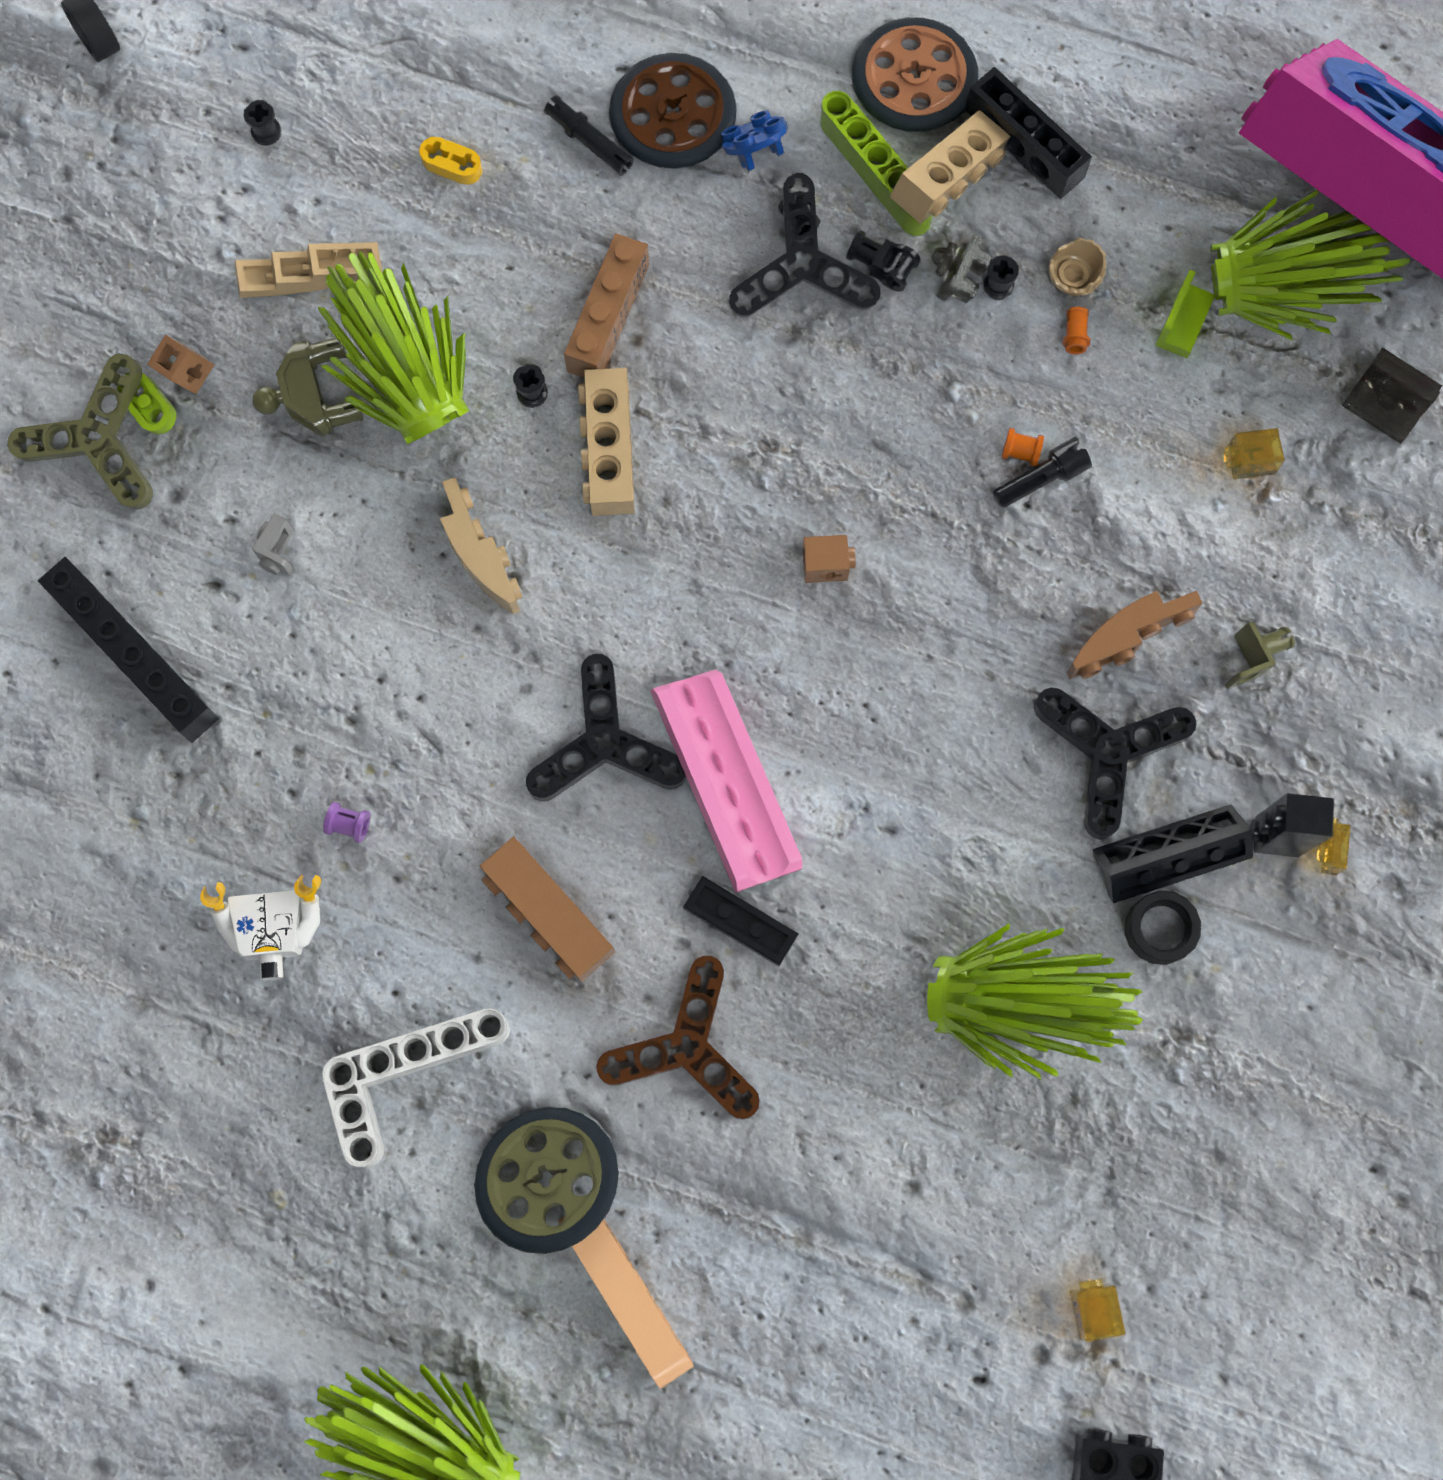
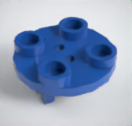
(753, 136)

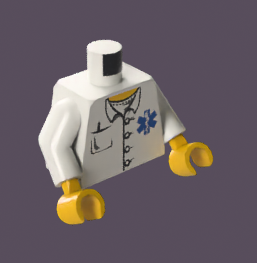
(267, 923)

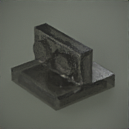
(1392, 395)

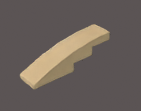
(298, 270)

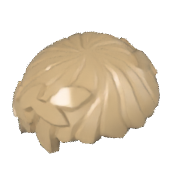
(1078, 267)

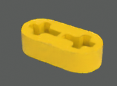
(449, 163)

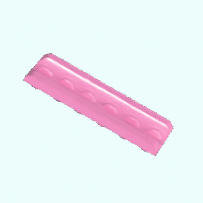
(727, 780)

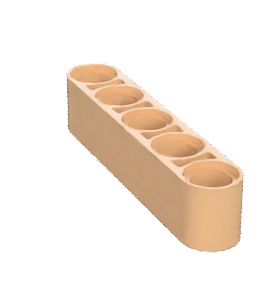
(633, 1305)

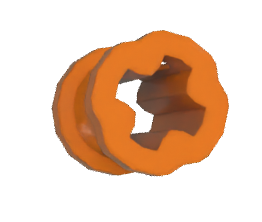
(1022, 447)

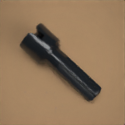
(1063, 463)

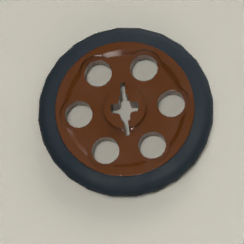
(660, 71)

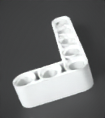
(399, 1065)

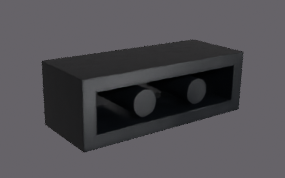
(1293, 825)

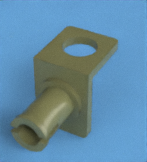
(1259, 651)

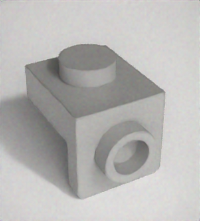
(271, 542)

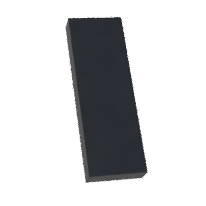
(740, 921)

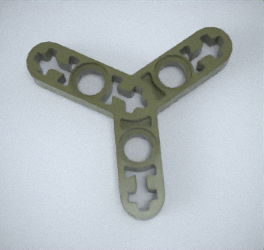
(78, 432)

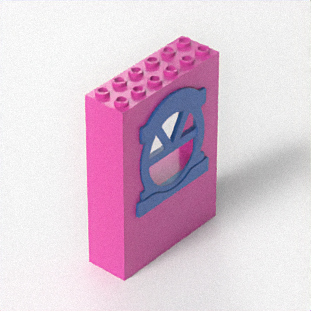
(1358, 143)

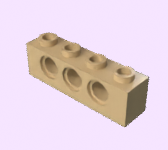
(949, 167)
(611, 389)

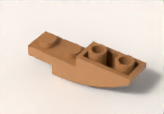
(1120, 635)

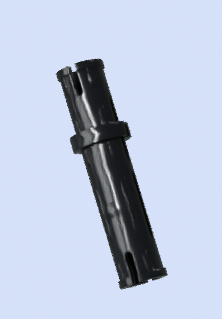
(578, 127)

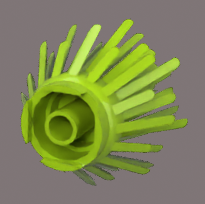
(1297, 267)
(406, 363)
(1009, 993)
(399, 1444)

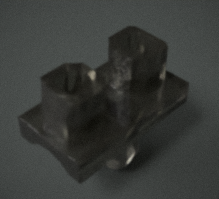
(968, 257)

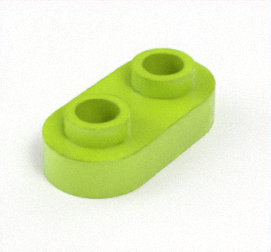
(149, 405)

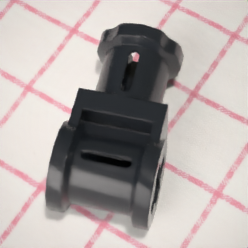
(885, 260)

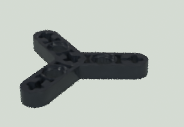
(805, 246)
(588, 748)
(1105, 765)

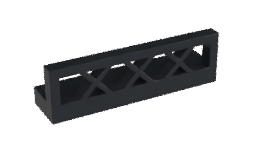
(1178, 857)

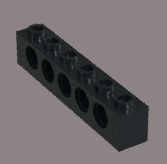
(128, 650)

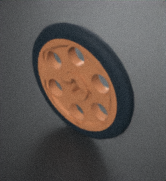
(898, 111)

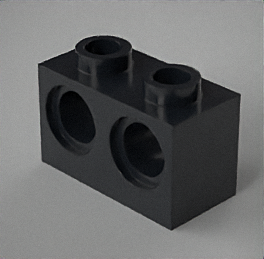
(1118, 1454)

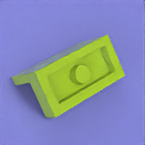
(1185, 318)

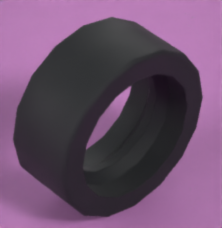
(91, 28)
(1183, 908)

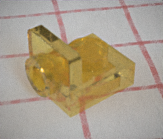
(1334, 851)

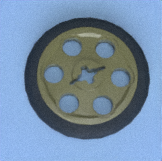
(582, 1212)

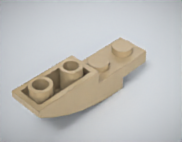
(476, 553)

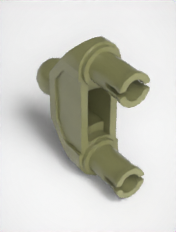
(301, 389)

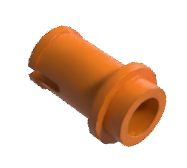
(1076, 336)

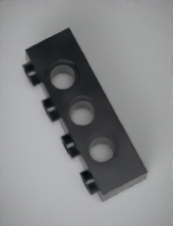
(1033, 135)

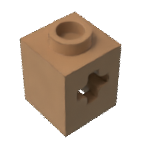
(188, 369)
(827, 558)

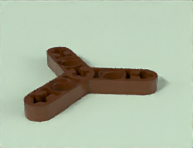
(697, 1032)

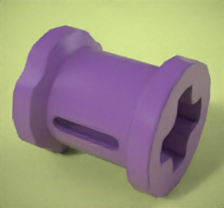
(346, 822)

